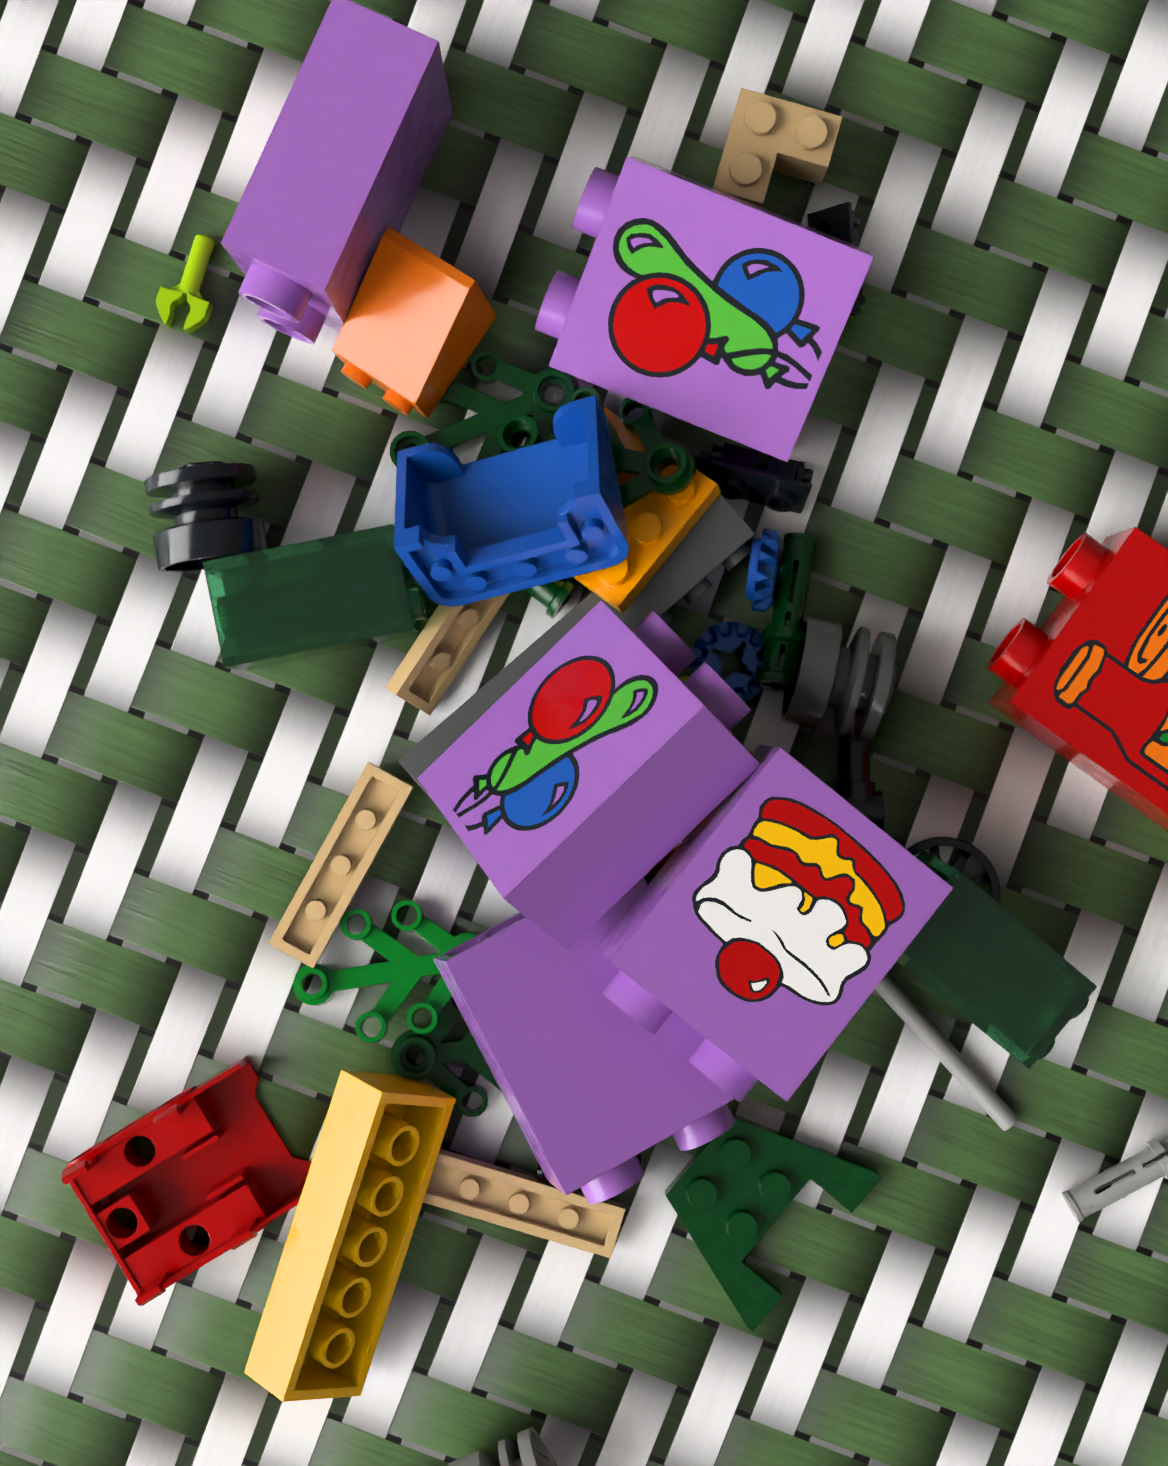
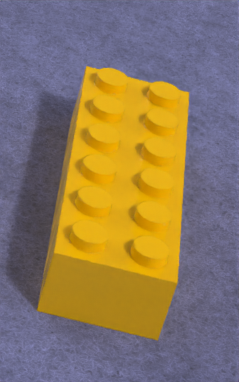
(349, 1236)

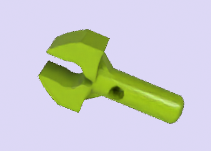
(189, 288)

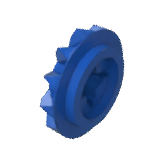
(763, 570)
(726, 638)

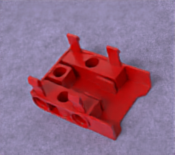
(211, 1168)

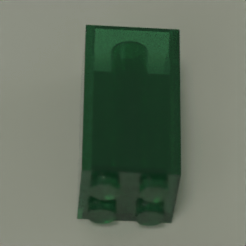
(313, 599)
(995, 969)

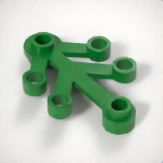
(402, 969)

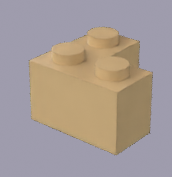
(774, 137)

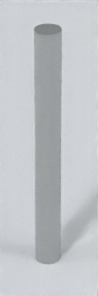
(946, 1053)

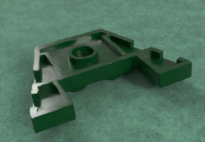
(740, 1189)

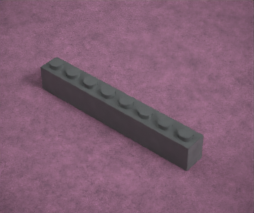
(713, 541)

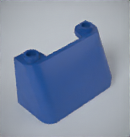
(511, 515)

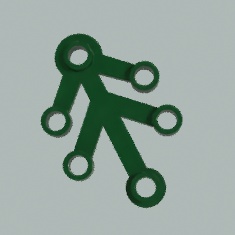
(491, 410)
(646, 465)
(444, 1052)

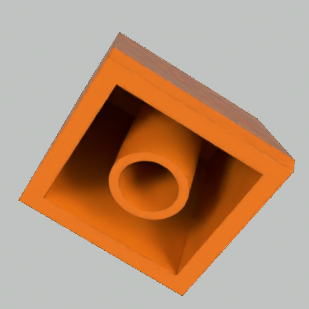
(411, 325)

